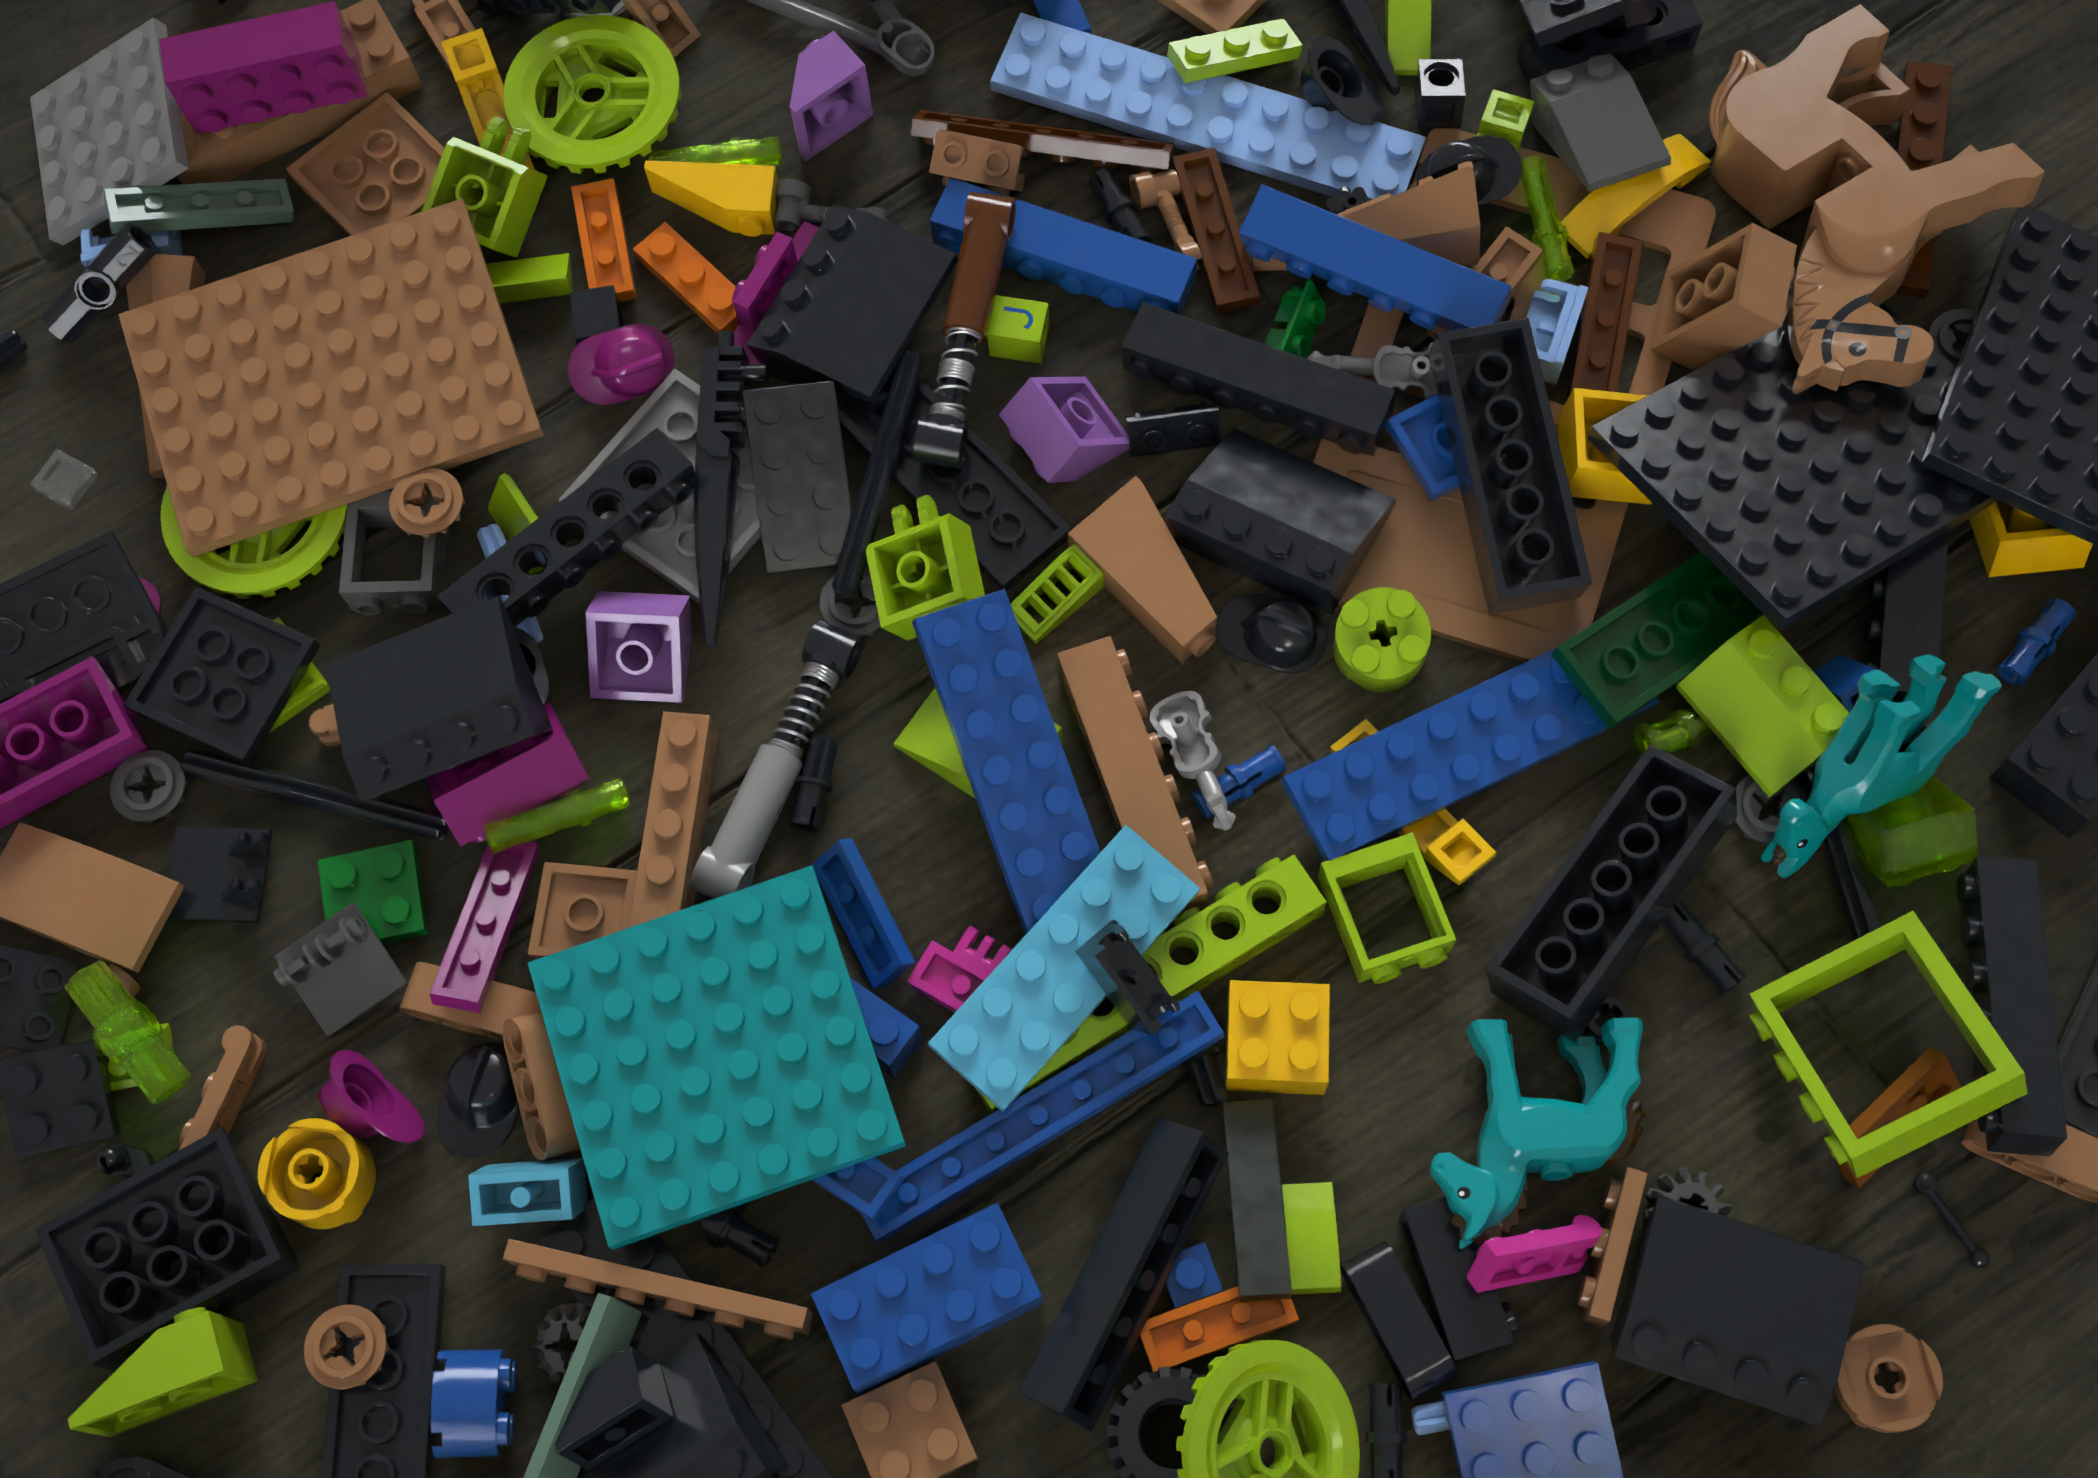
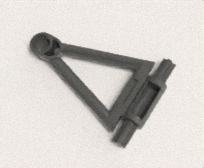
(895, 40)

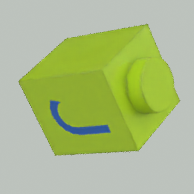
(1018, 329)

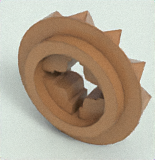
(413, 491)
(324, 1340)

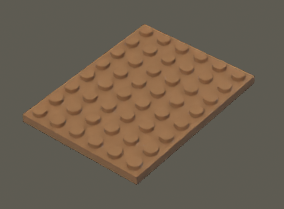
(328, 377)

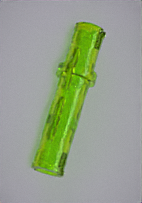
(748, 152)
(1549, 231)
(555, 816)

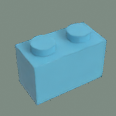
(528, 1192)

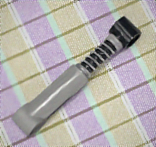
(731, 860)

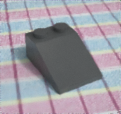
(1597, 122)

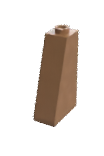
(1147, 570)

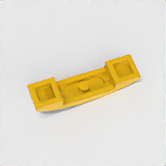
(478, 82)
(1617, 203)
(1443, 841)

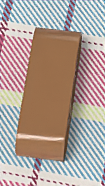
(500, 1004)
(538, 1087)
(2069, 1169)

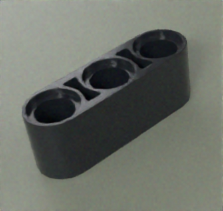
(1398, 1320)

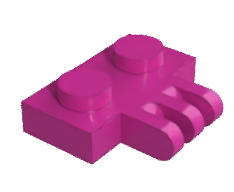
(955, 975)

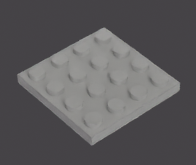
(106, 130)
(670, 542)

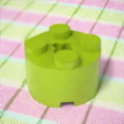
(1395, 616)

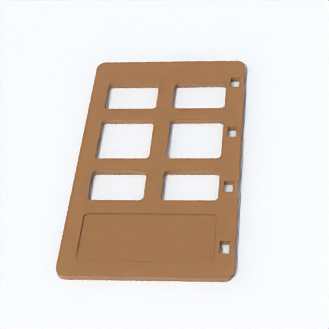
(1429, 543)

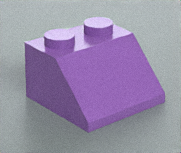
(828, 94)
(1064, 427)
(638, 646)

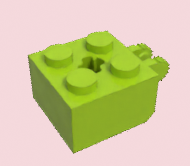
(494, 188)
(922, 567)

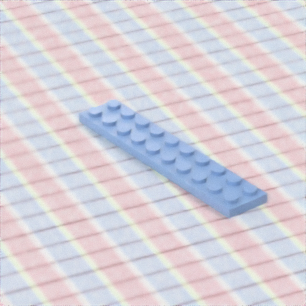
(1239, 119)

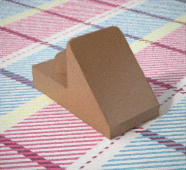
(666, 20)

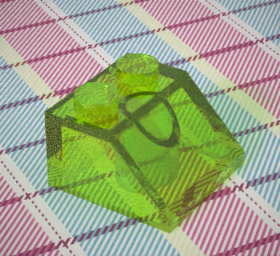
(1916, 835)

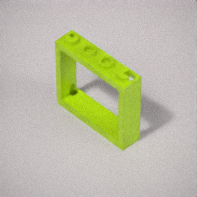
(1999, 1087)

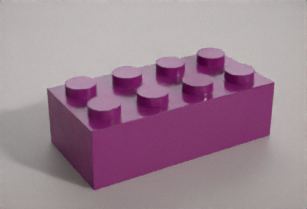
(263, 67)

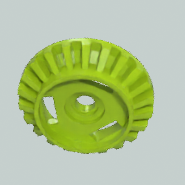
(575, 60)
(257, 562)
(1280, 1396)

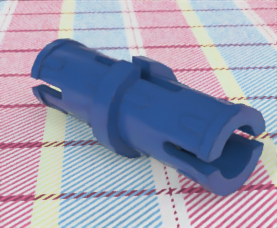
(2036, 642)
(1242, 779)

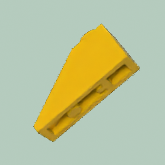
(726, 194)

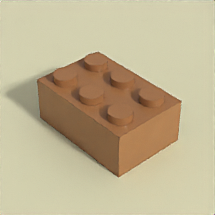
(1724, 297)

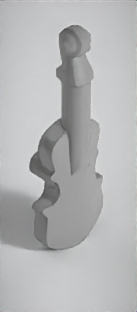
(1390, 367)
(1183, 723)

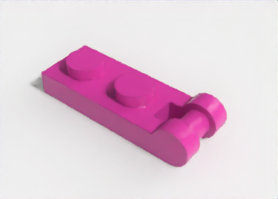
(1534, 1255)

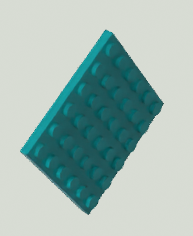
(714, 1057)

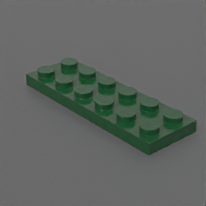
(1654, 639)

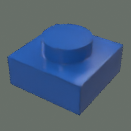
(1192, 1277)

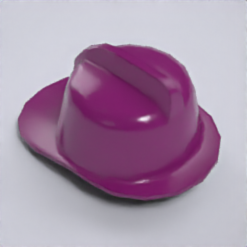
(620, 364)
(367, 1103)

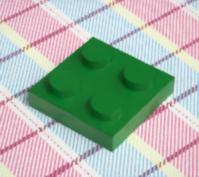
(382, 884)

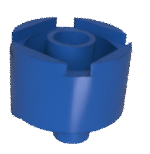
(471, 1403)

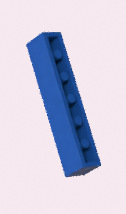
(1076, 254)
(1370, 264)

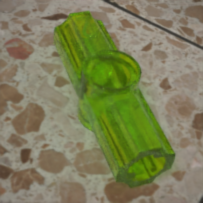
(127, 1032)

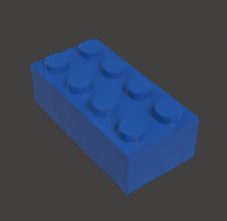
(927, 1299)

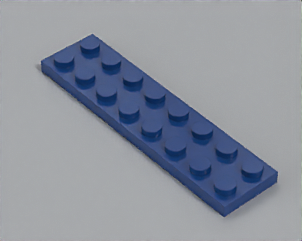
(1009, 750)
(1442, 756)

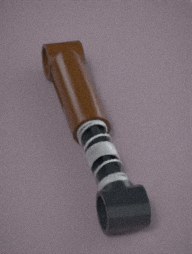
(987, 229)

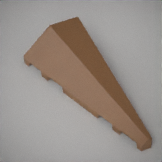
(1434, 216)
(159, 279)

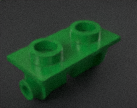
(1301, 315)

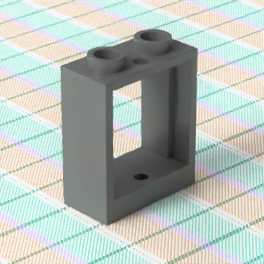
(375, 596)

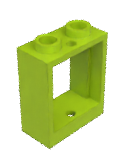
(1371, 863)

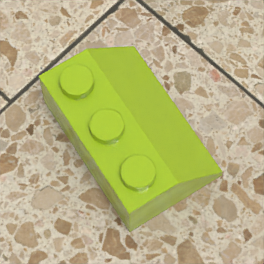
(1765, 705)

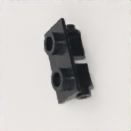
(1184, 429)

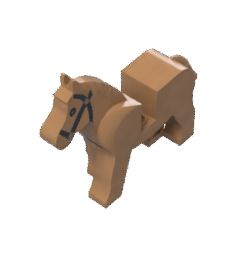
(1806, 139)

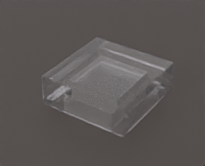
(64, 479)

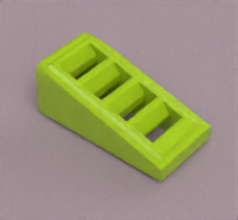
(1057, 571)

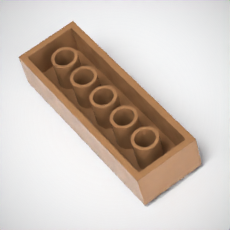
(246, 146)

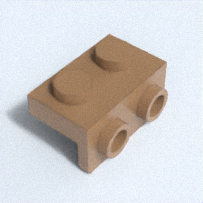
(978, 161)

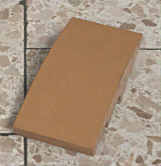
(83, 897)

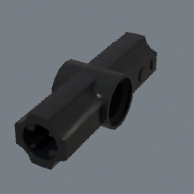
(116, 265)

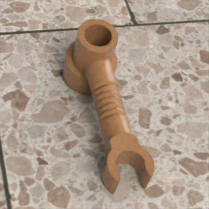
(1159, 191)

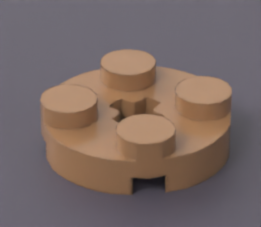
(1912, 1396)

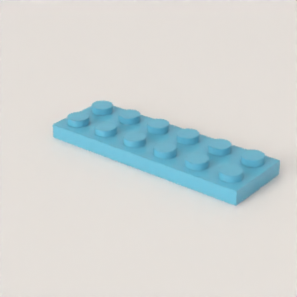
(1042, 985)

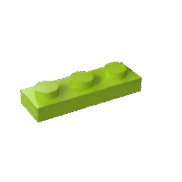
(1234, 50)

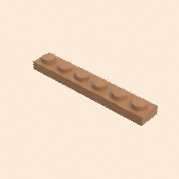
(680, 1295)

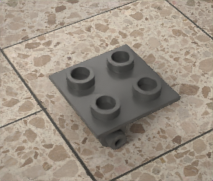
(339, 969)

